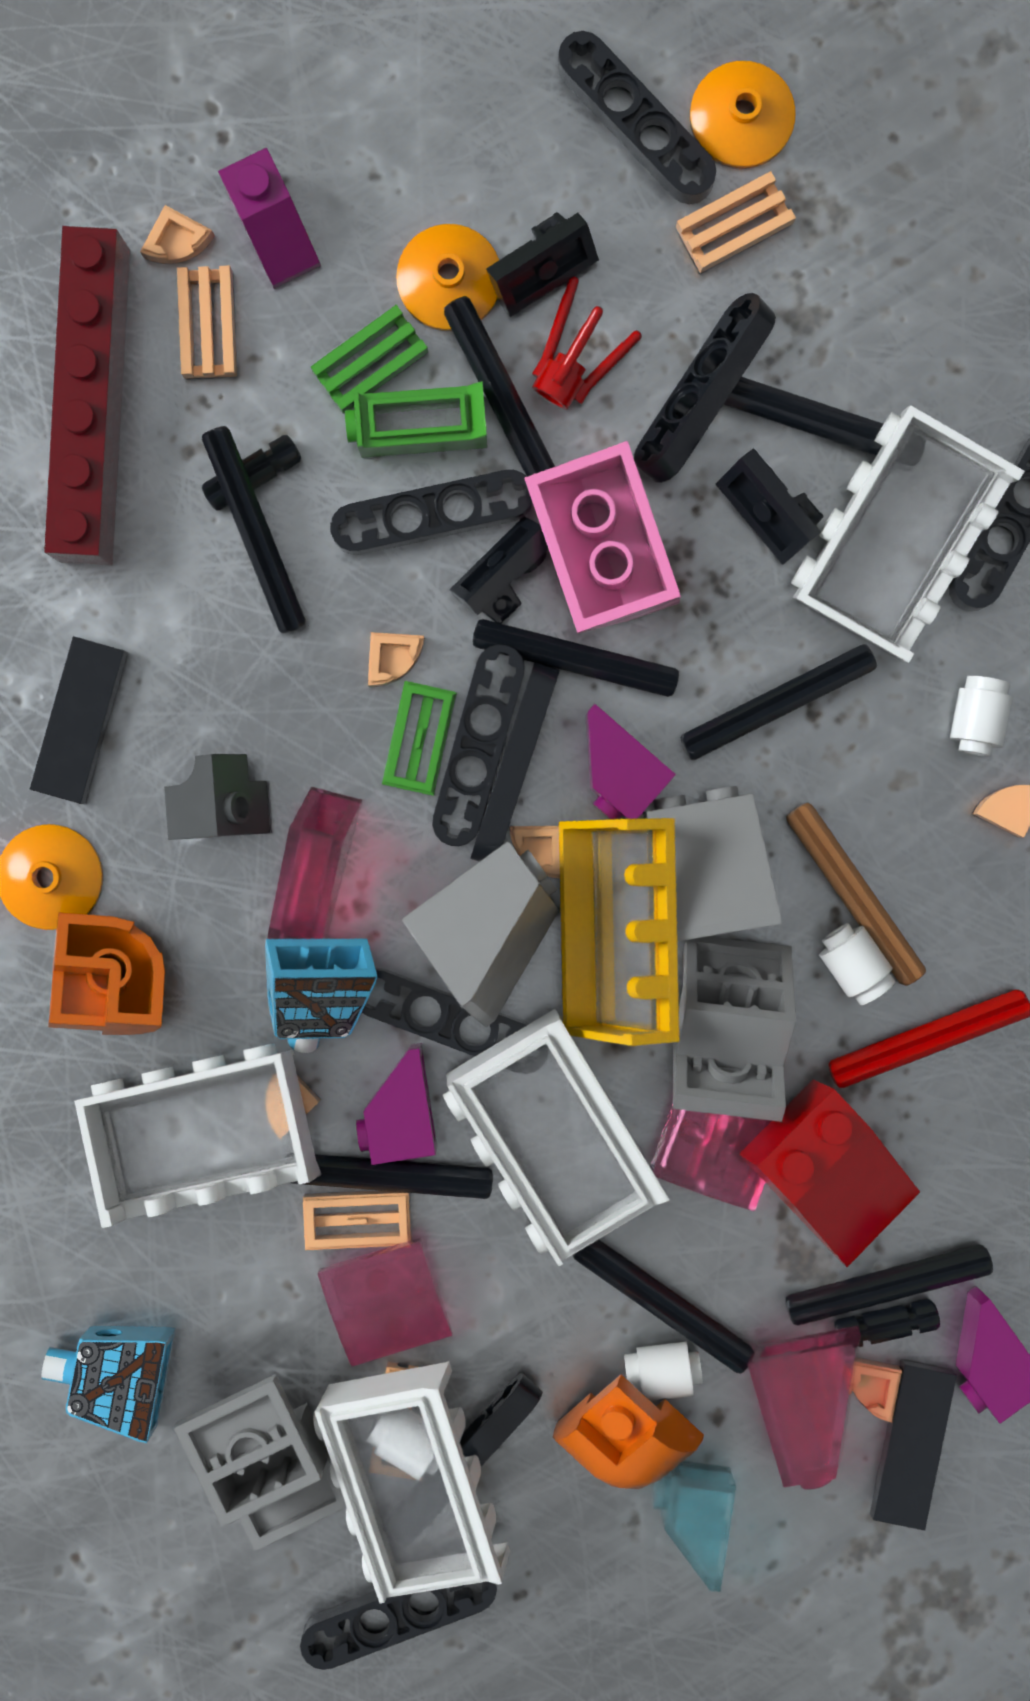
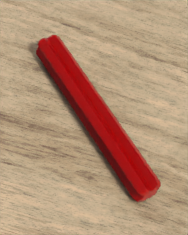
(929, 1038)

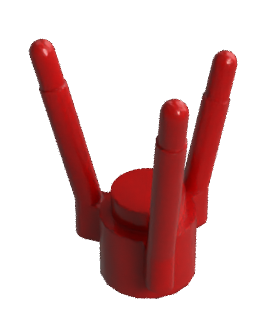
(561, 378)

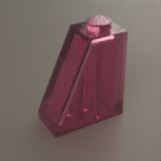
(313, 865)
(806, 1401)

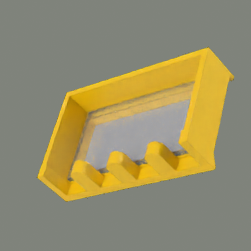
(619, 930)

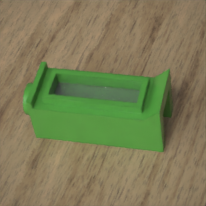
(418, 421)

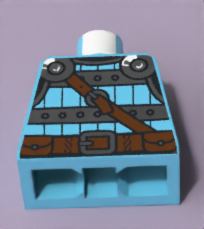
(317, 988)
(115, 1377)

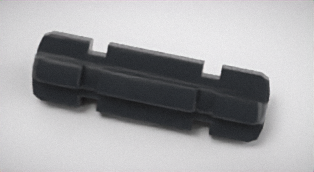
(260, 468)
(894, 1322)

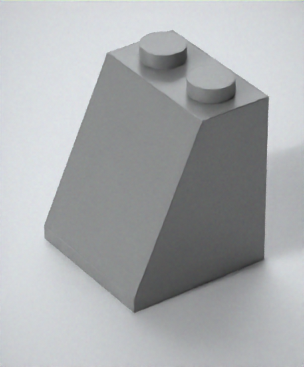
(720, 864)
(486, 928)

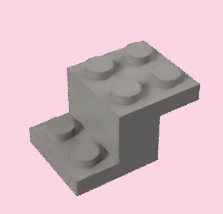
(734, 1028)
(261, 1463)

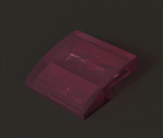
(703, 1156)
(385, 1302)

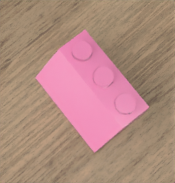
(603, 539)

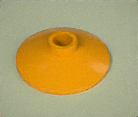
(736, 137)
(428, 293)
(74, 869)

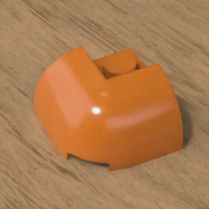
(105, 976)
(626, 1436)

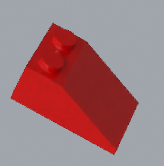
(831, 1171)

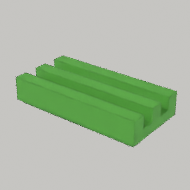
(356, 343)
(429, 694)

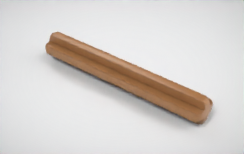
(855, 892)

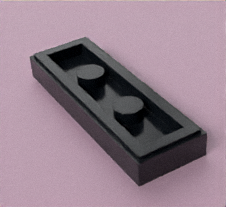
(78, 720)
(913, 1446)

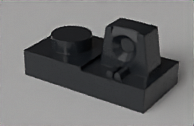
(539, 266)
(765, 504)
(488, 582)

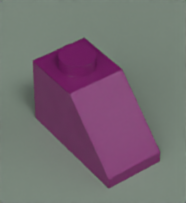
(269, 217)
(621, 768)
(400, 1114)
(992, 1360)

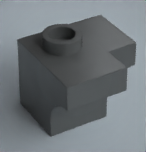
(217, 800)

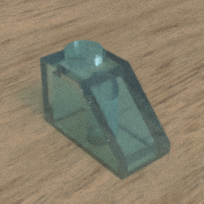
(697, 1515)

